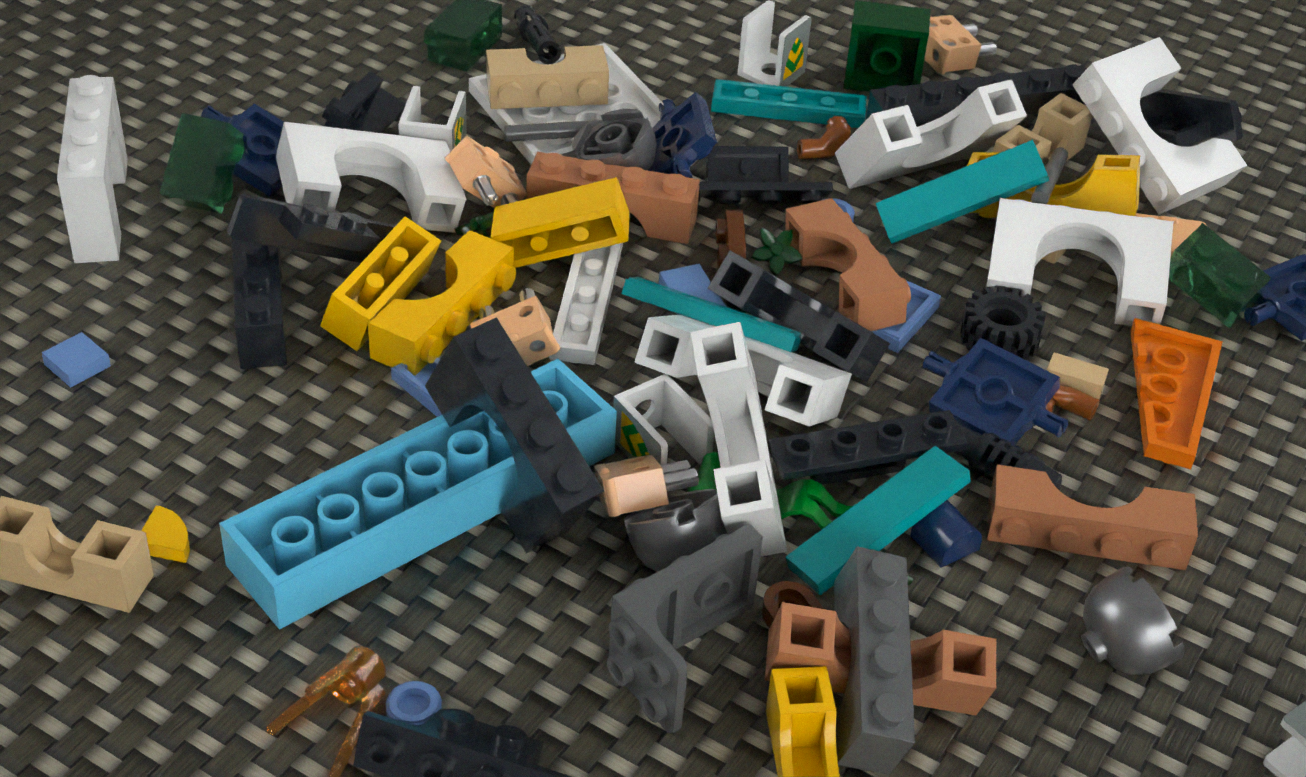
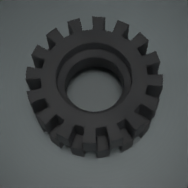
(990, 309)

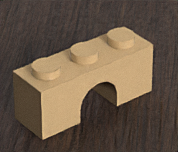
(521, 83)
(1059, 124)
(104, 569)

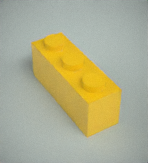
(563, 222)
(381, 277)

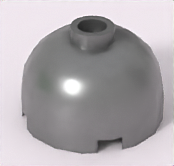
(619, 140)
(675, 529)
(1129, 625)

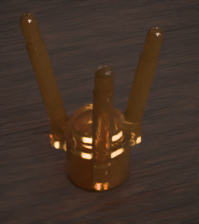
(350, 680)

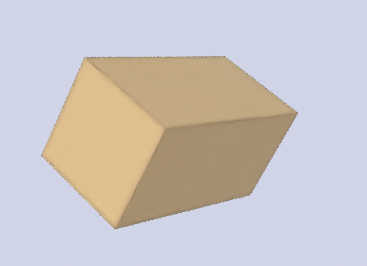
(1079, 374)

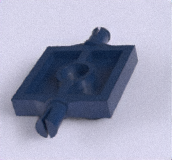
(682, 135)
(261, 143)
(1283, 297)
(995, 392)

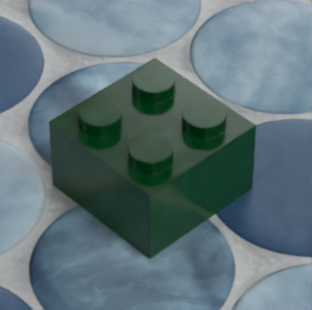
(886, 46)

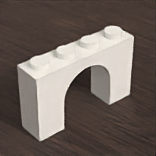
(894, 146)
(316, 156)
(89, 165)
(1167, 171)
(1131, 245)
(795, 384)
(746, 474)

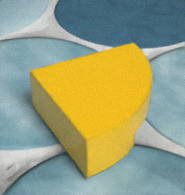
(167, 535)

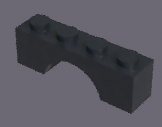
(258, 305)
(822, 328)

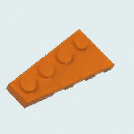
(1172, 389)

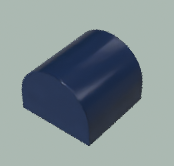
(946, 535)

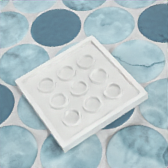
(624, 92)

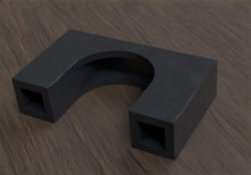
(554, 481)

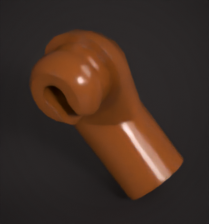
(825, 147)
(1074, 402)

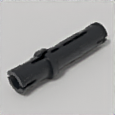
(537, 34)

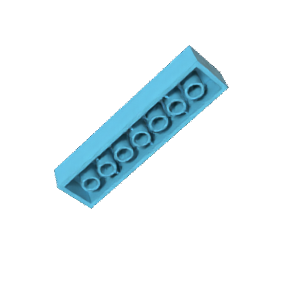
(394, 503)

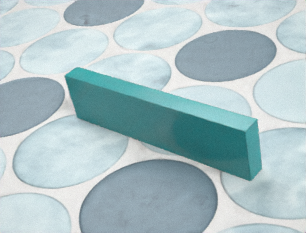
(787, 103)
(962, 191)
(711, 313)
(879, 517)

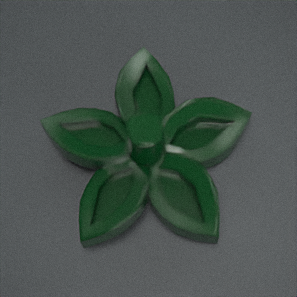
(477, 223)
(776, 250)

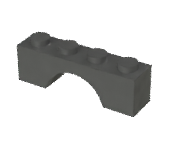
(877, 705)

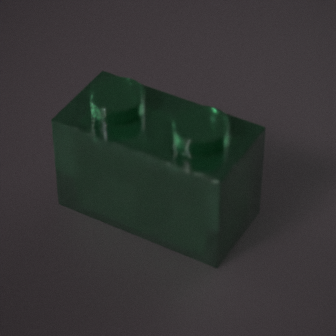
(463, 33)
(202, 163)
(1216, 275)

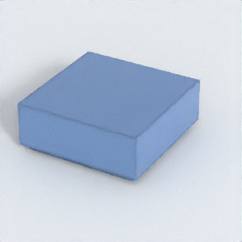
(76, 359)

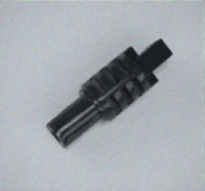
(987, 452)

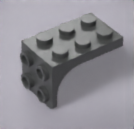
(674, 609)

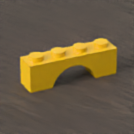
(1107, 186)
(421, 329)
(802, 722)

